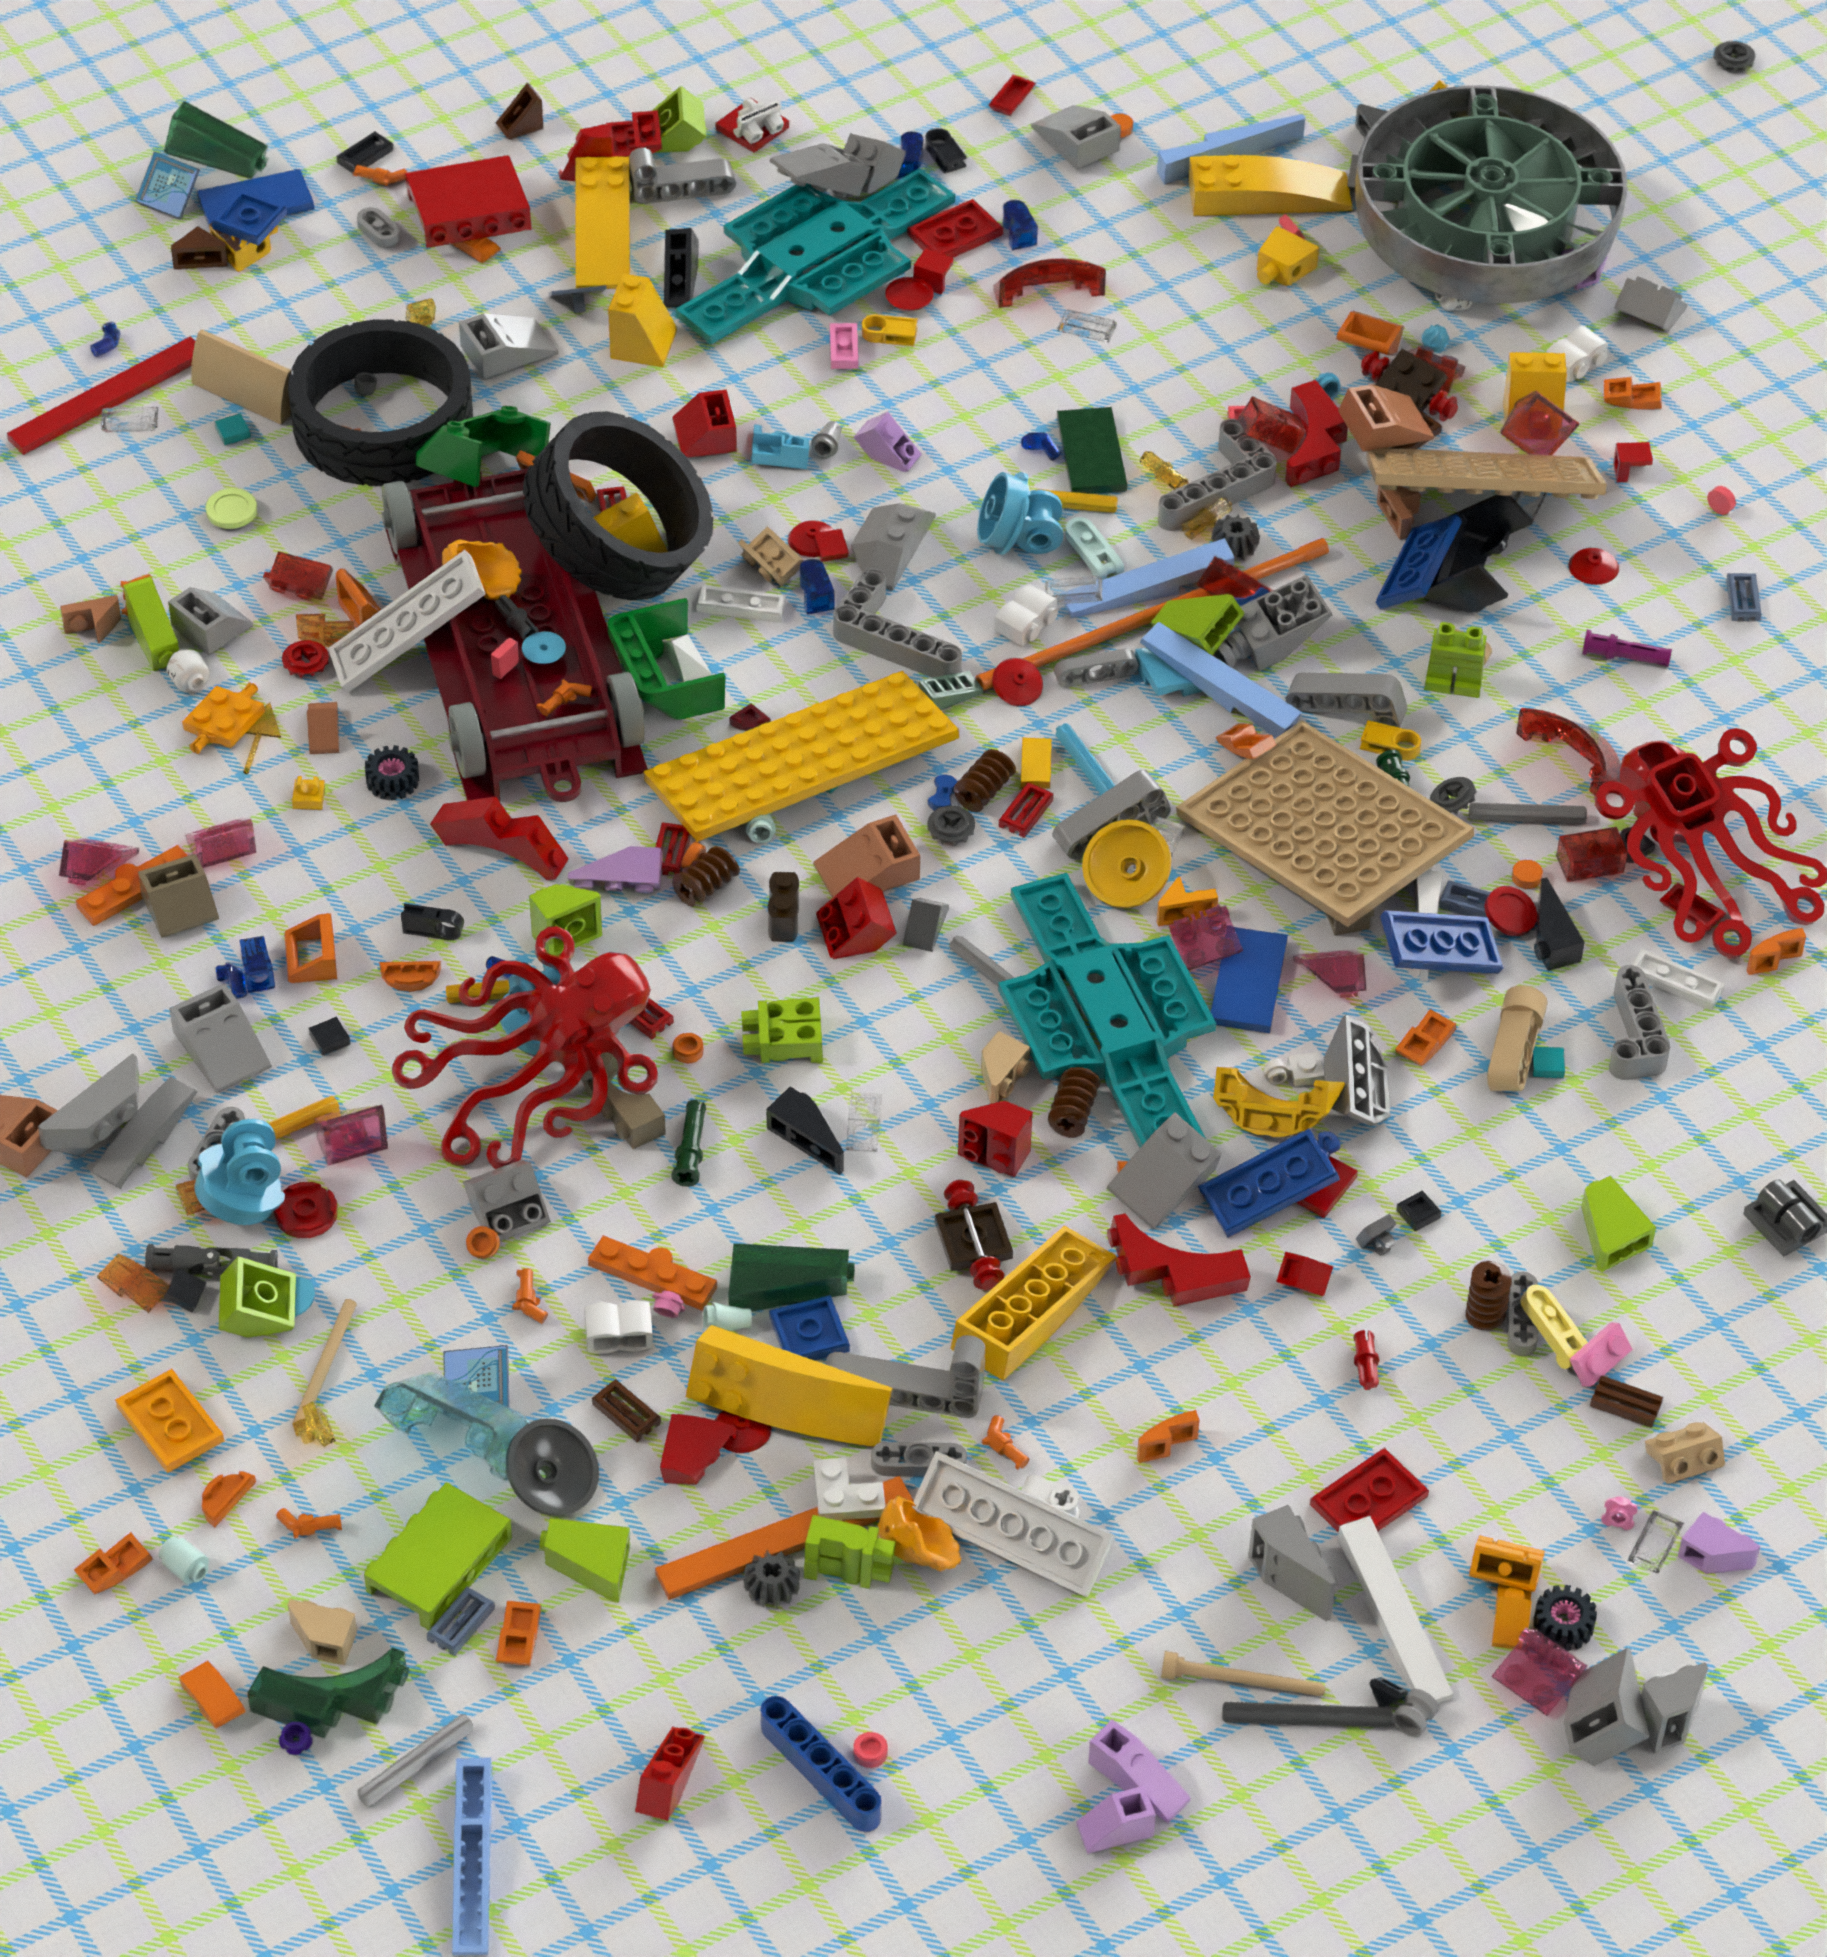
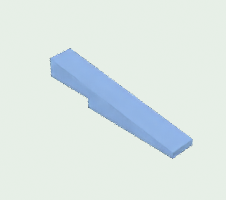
(1244, 140)
(1154, 580)
(1221, 681)
(472, 1856)

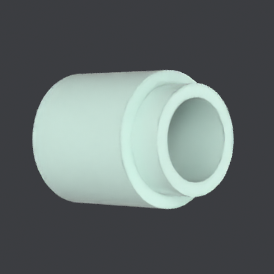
(184, 1560)

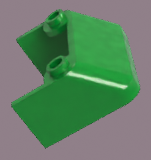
(459, 445)
(638, 642)

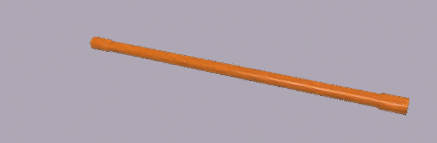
(1302, 554)

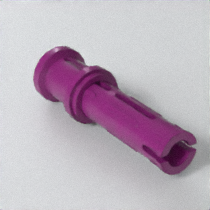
(1612, 646)

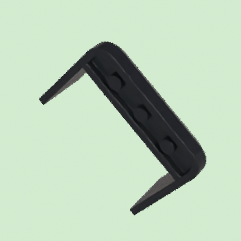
(1483, 532)

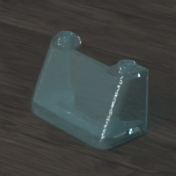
(427, 1394)

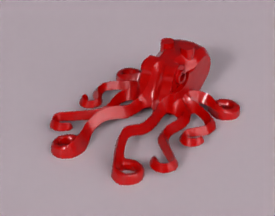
(1683, 800)
(570, 1020)

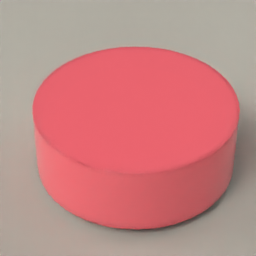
(1721, 500)
(870, 1749)

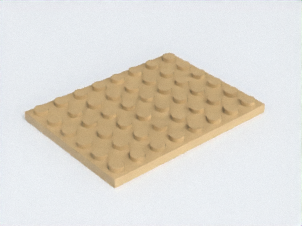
(1485, 472)
(1325, 823)

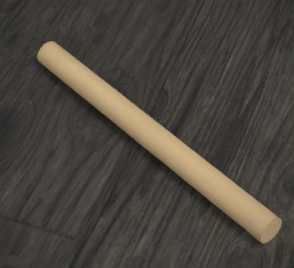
(327, 1356)

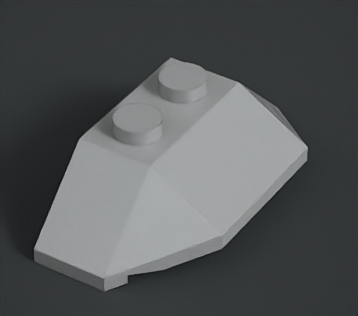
(891, 539)
(1358, 1063)
(94, 1111)

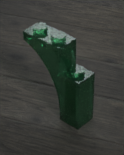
(321, 1700)

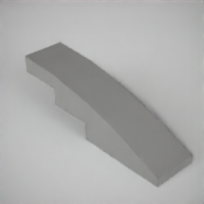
(143, 1131)

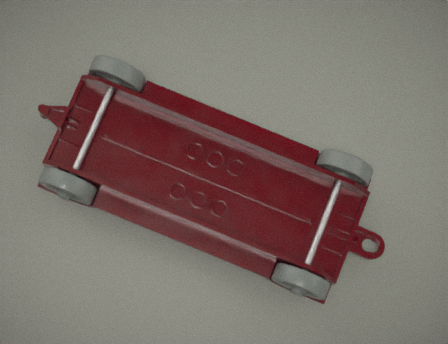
(496, 720)

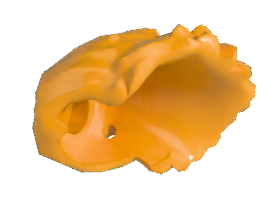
(494, 564)
(918, 1536)

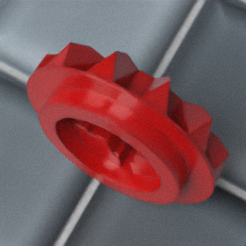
(309, 649)

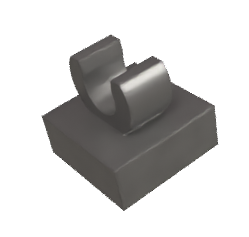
(1378, 1234)

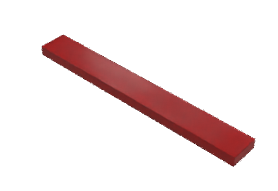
(104, 395)

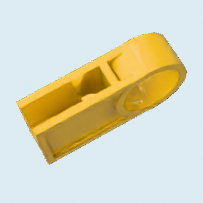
(895, 330)
(1383, 737)

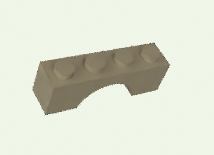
(634, 1116)

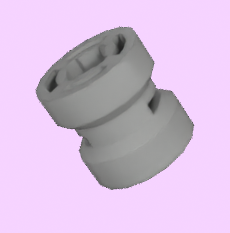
(1233, 648)
(1417, 1709)

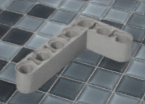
(1249, 474)
(860, 627)
(926, 1388)

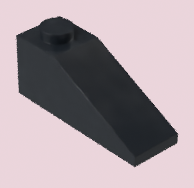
(680, 266)
(1556, 935)
(801, 1123)

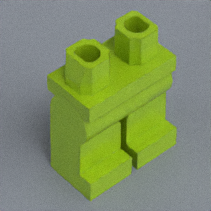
(1457, 650)
(785, 1030)
(847, 1552)

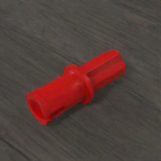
(1366, 1359)

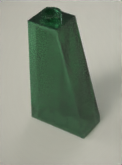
(213, 143)
(786, 1275)

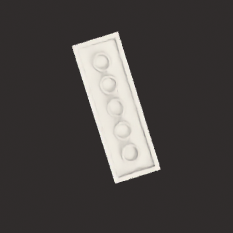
(406, 621)
(1013, 1524)

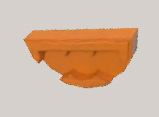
(410, 975)
(223, 1494)

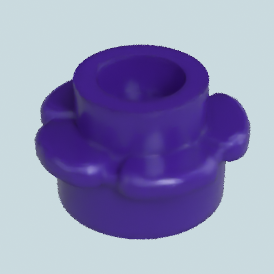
(292, 1730)

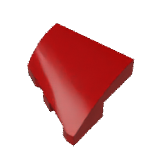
(589, 143)
(691, 1447)

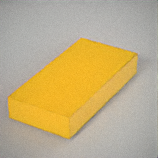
(1036, 762)

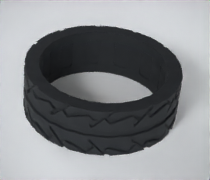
(374, 348)
(578, 539)

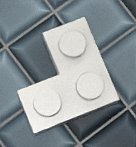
(843, 1500)

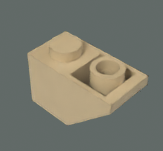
(1003, 1064)
(323, 1630)

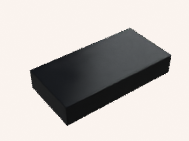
(365, 152)

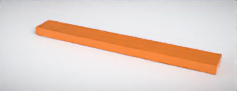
(732, 1555)

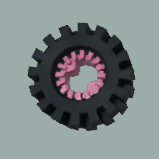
(386, 763)
(1575, 1607)

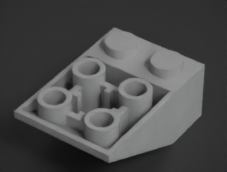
(1080, 134)
(824, 168)
(503, 342)
(1282, 621)
(219, 1037)
(1291, 1561)
(1605, 1710)

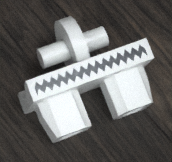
(755, 116)

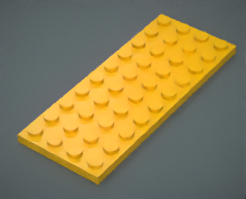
(800, 755)

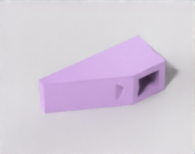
(627, 868)
(1131, 1765)

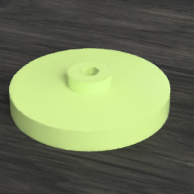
(231, 508)

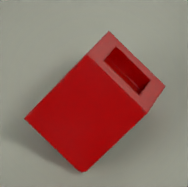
(933, 268)
(1630, 455)
(1304, 1273)

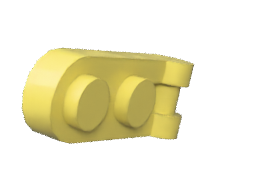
(1553, 1323)

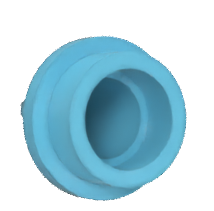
(1435, 338)
(1329, 383)

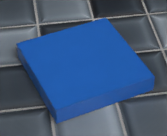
(249, 217)
(810, 1328)

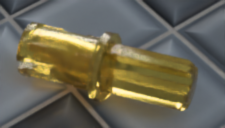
(1163, 470)
(1207, 518)

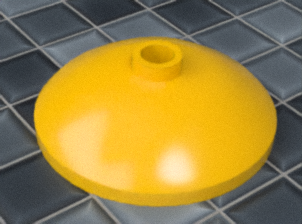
(1114, 851)

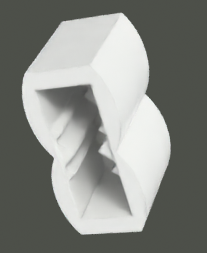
(1582, 352)
(1026, 615)
(618, 1327)

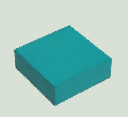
(232, 429)
(1548, 1062)

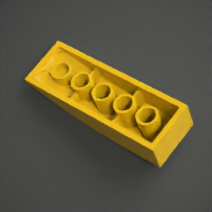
(1264, 186)
(602, 221)
(1034, 1300)
(786, 1389)

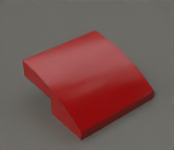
(635, 134)

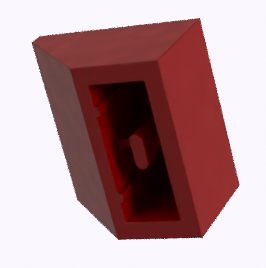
(706, 425)
(856, 920)
(996, 1136)

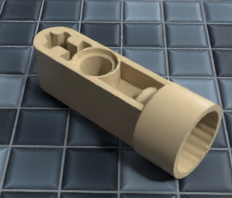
(1516, 1037)

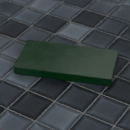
(1091, 450)

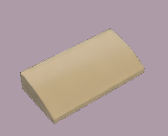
(241, 377)

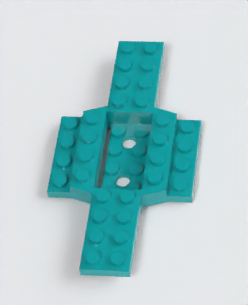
(802, 222)
(1140, 985)

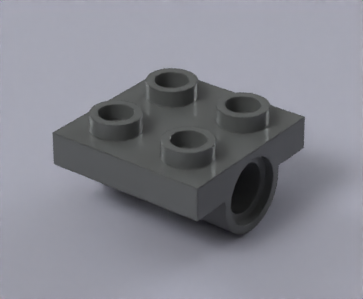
(1786, 1216)

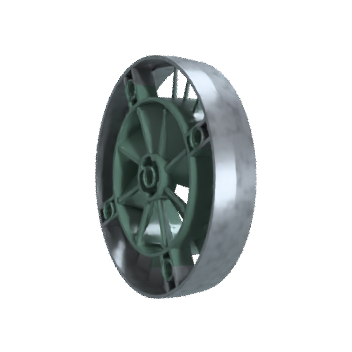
(1514, 157)

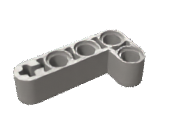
(677, 181)
(1350, 693)
(1127, 800)
(1648, 1046)

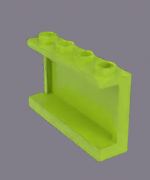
(439, 1553)

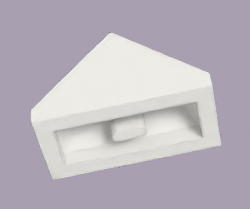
(686, 658)

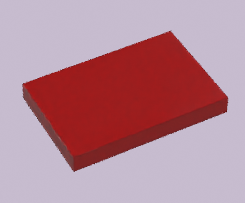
(956, 230)
(1373, 1489)

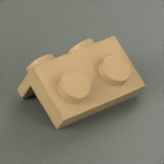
(773, 557)
(1687, 1451)

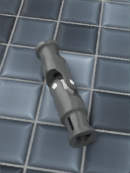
(199, 1260)

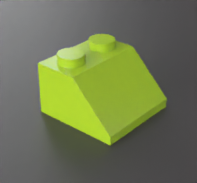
(681, 121)
(569, 909)
(256, 1299)

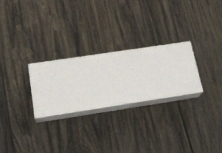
(741, 603)
(1679, 980)

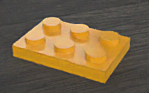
(169, 1420)

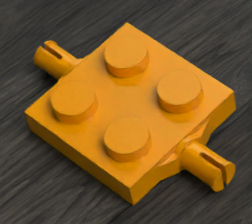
(223, 717)

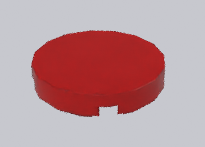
(306, 1210)

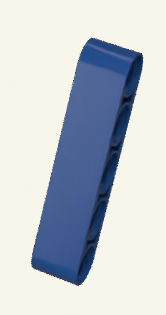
(823, 1777)

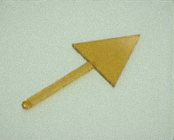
(264, 726)

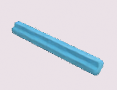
(1084, 758)

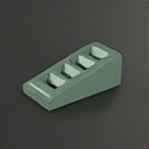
(936, 689)

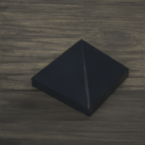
(1386, 1692)

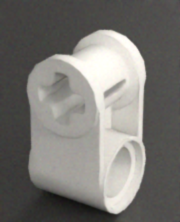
(1052, 1493)

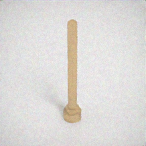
(1175, 1666)

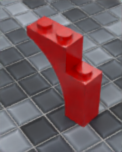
(1324, 432)
(489, 825)
(1184, 1274)

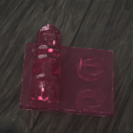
(1205, 938)
(1539, 1670)

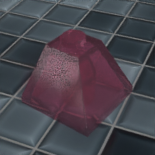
(91, 859)
(1337, 970)
(351, 1133)

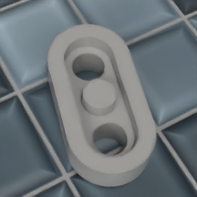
(378, 227)

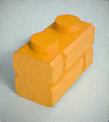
(1506, 1563)

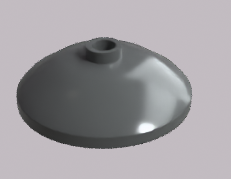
(563, 1457)

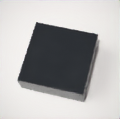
(329, 1036)
(1418, 1211)
(185, 1290)

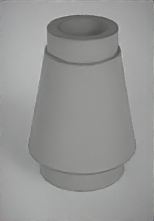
(826, 441)

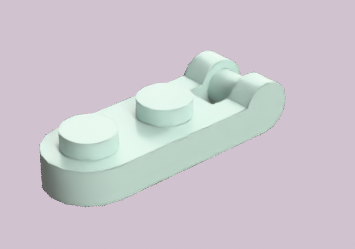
(1093, 547)

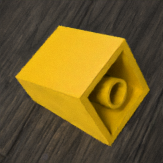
(639, 323)
(1535, 372)
(632, 524)

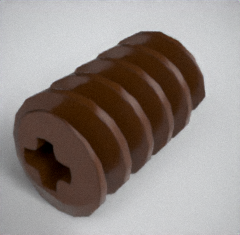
(983, 780)
(705, 875)
(1073, 1102)
(1488, 1295)

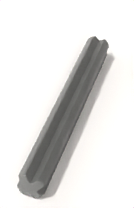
(1307, 1714)

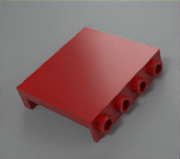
(469, 201)

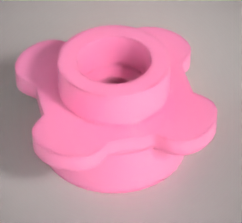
(668, 1304)
(1621, 1506)

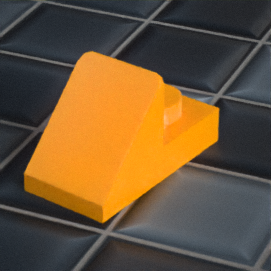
(1178, 904)
(1510, 1616)

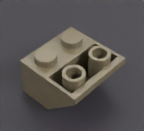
(177, 895)

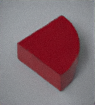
(748, 718)

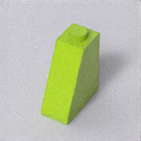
(1201, 619)
(150, 622)
(1614, 1224)
(588, 1554)

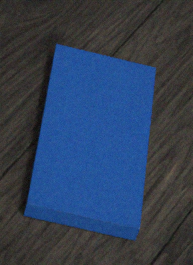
(282, 188)
(1418, 561)
(1441, 942)
(1250, 982)
(1268, 1183)

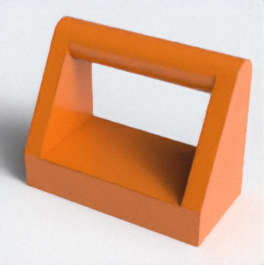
(1371, 333)
(354, 598)
(320, 968)

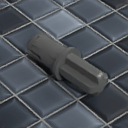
(515, 617)

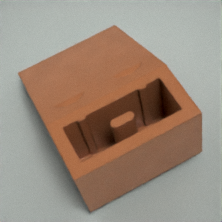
(1382, 418)
(876, 853)
(20, 1133)

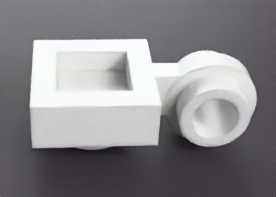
(1301, 1068)

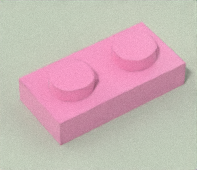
(843, 346)
(1600, 1354)

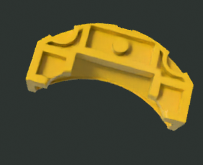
(1268, 1115)

